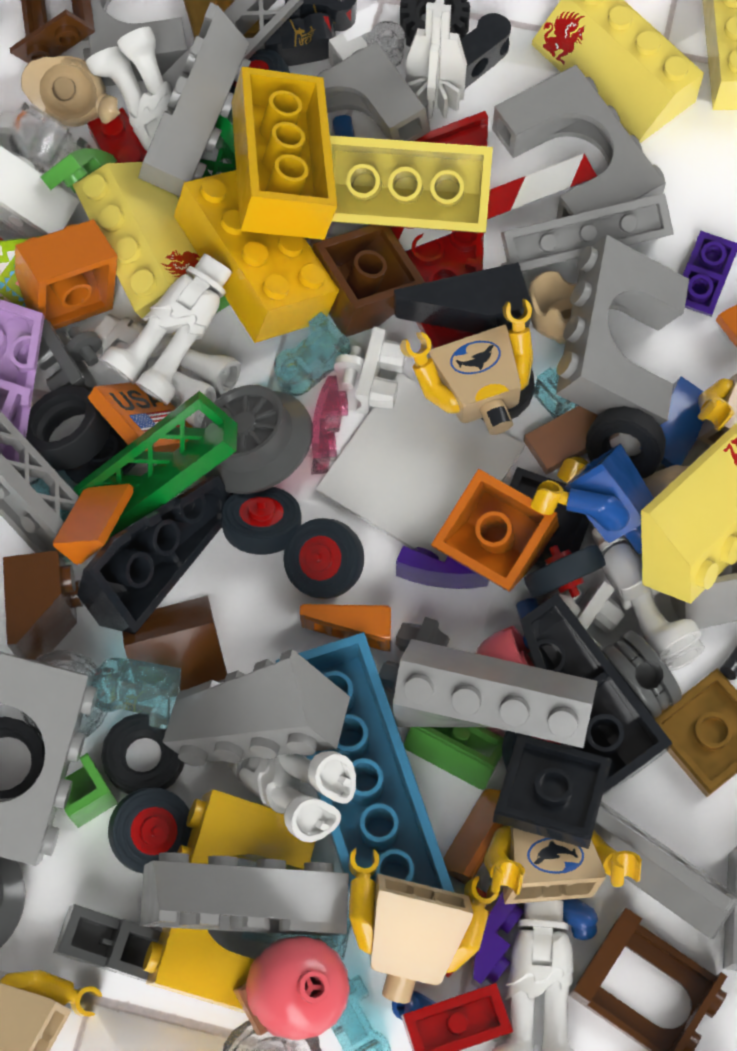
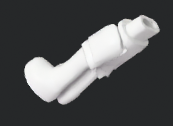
(114, 62)
(182, 311)
(217, 371)
(673, 641)
(279, 788)
(539, 965)

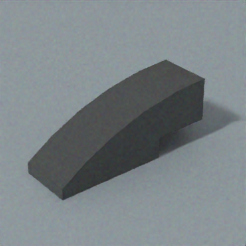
(105, 942)

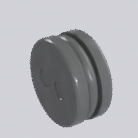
(644, 672)

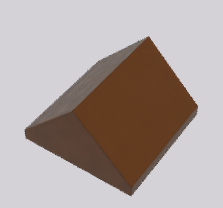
(181, 638)

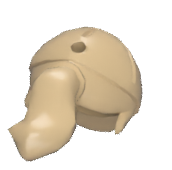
(68, 91)

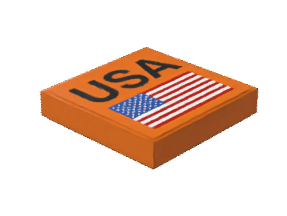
(133, 412)

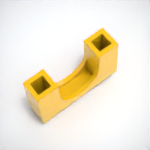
(191, 959)

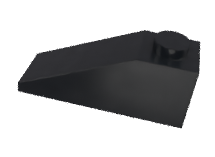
(465, 301)

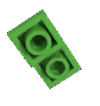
(76, 166)

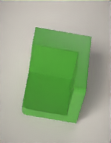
(88, 794)

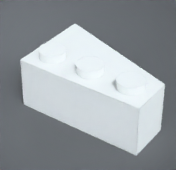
(26, 201)

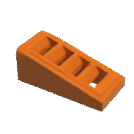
(349, 620)

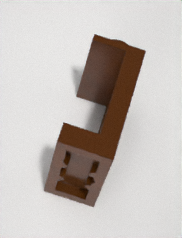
(53, 36)
(698, 982)

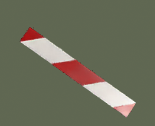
(514, 195)

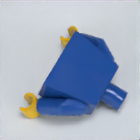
(603, 490)

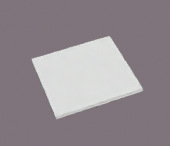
(413, 466)

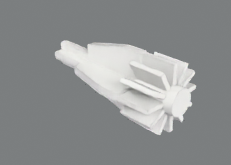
(437, 62)

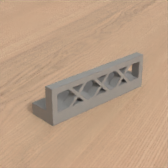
(244, 15)
(569, 236)
(31, 513)
(669, 876)

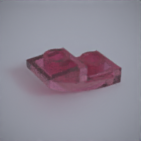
(326, 421)

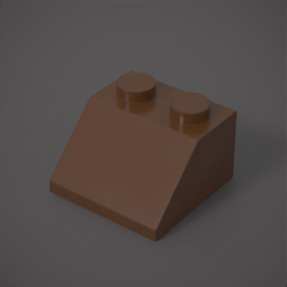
(367, 271)
(39, 602)

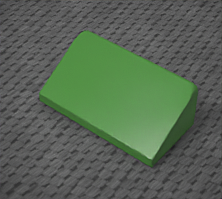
(461, 751)

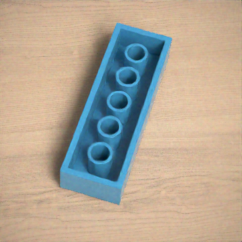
(387, 803)

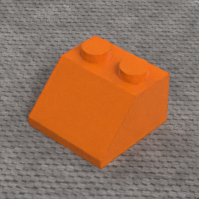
(67, 273)
(495, 531)

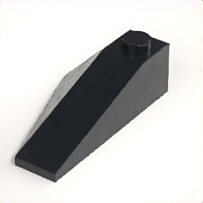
(150, 557)
(618, 720)

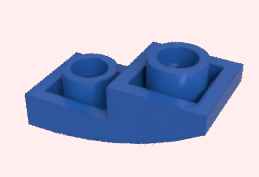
(682, 423)

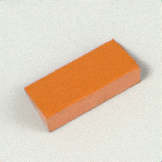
(92, 521)
(472, 841)

